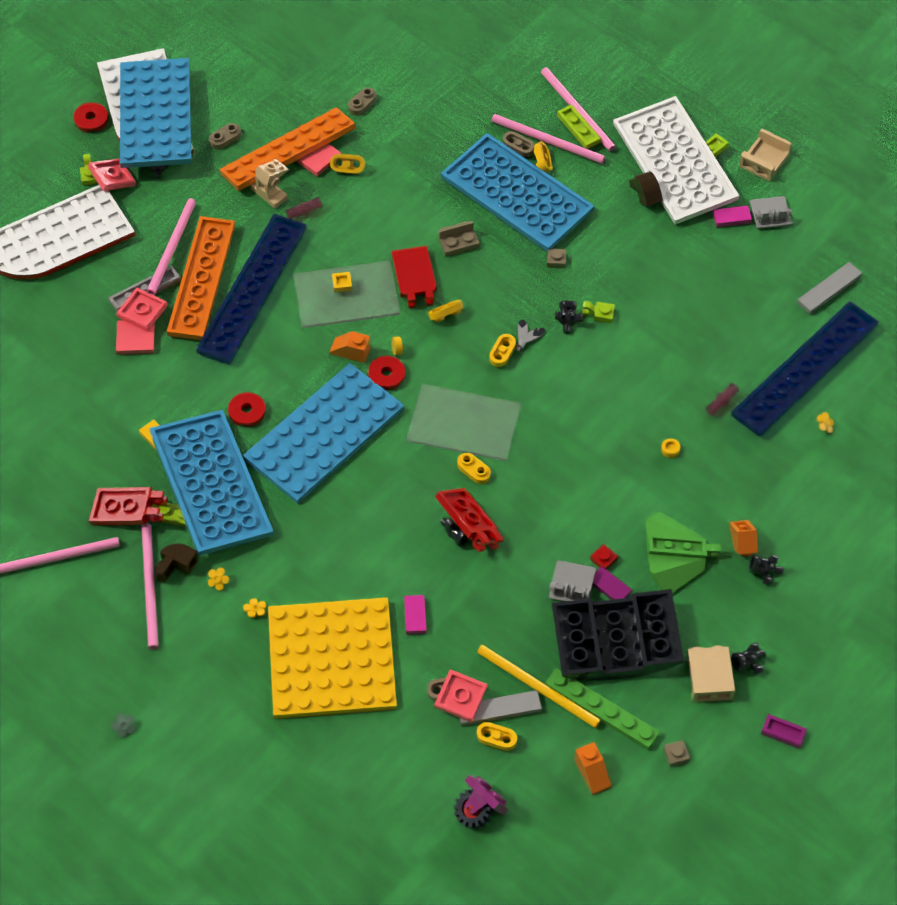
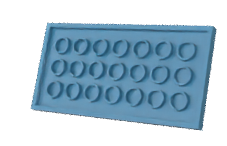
(155, 113)
(517, 192)
(323, 433)
(211, 482)

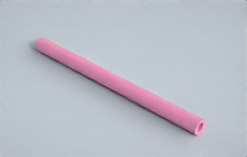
(548, 139)
(610, 146)
(173, 242)
(59, 555)
(149, 587)

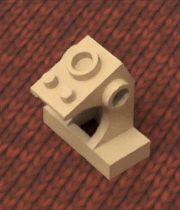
(267, 183)

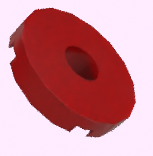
(90, 109)
(387, 363)
(245, 400)

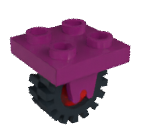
(476, 805)

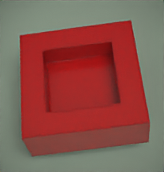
(604, 557)

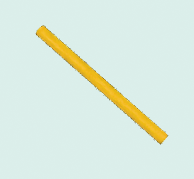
(539, 686)

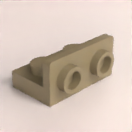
(458, 238)

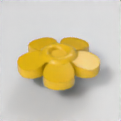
(825, 423)
(217, 578)
(254, 608)

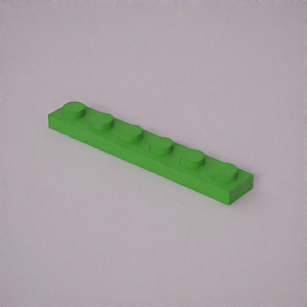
(605, 710)

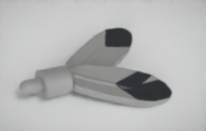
(525, 336)

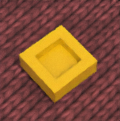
(342, 282)

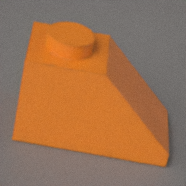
(351, 346)
(744, 537)
(592, 768)

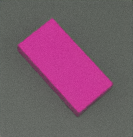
(732, 216)
(415, 614)

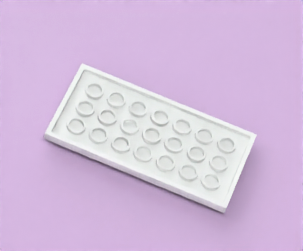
(675, 152)

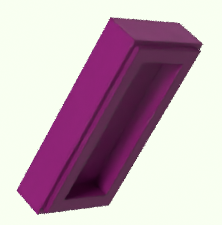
(610, 585)
(783, 731)

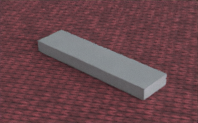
(169, 279)
(829, 288)
(506, 707)

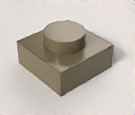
(556, 258)
(676, 753)

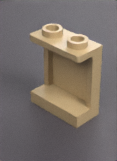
(766, 155)
(710, 674)

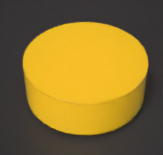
(397, 346)
(670, 448)

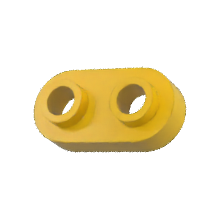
(543, 157)
(347, 163)
(439, 313)
(502, 352)
(472, 468)
(497, 736)

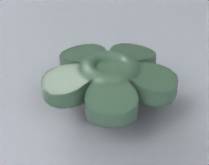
(123, 725)

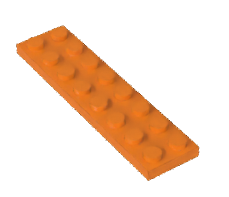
(289, 147)
(201, 278)

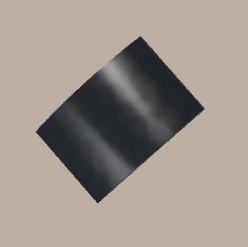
(617, 636)

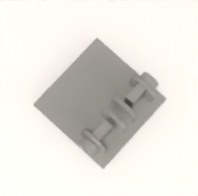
(771, 212)
(571, 581)

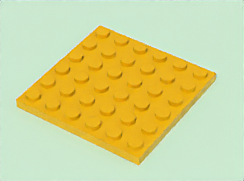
(331, 658)

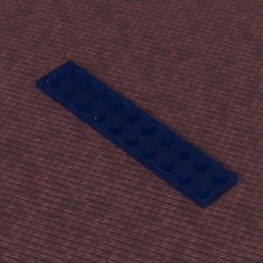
(251, 289)
(804, 369)

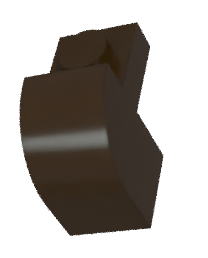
(647, 187)
(176, 557)

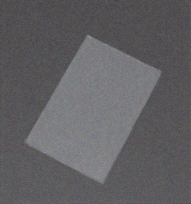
(371, 295)
(463, 422)

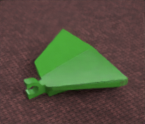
(675, 552)

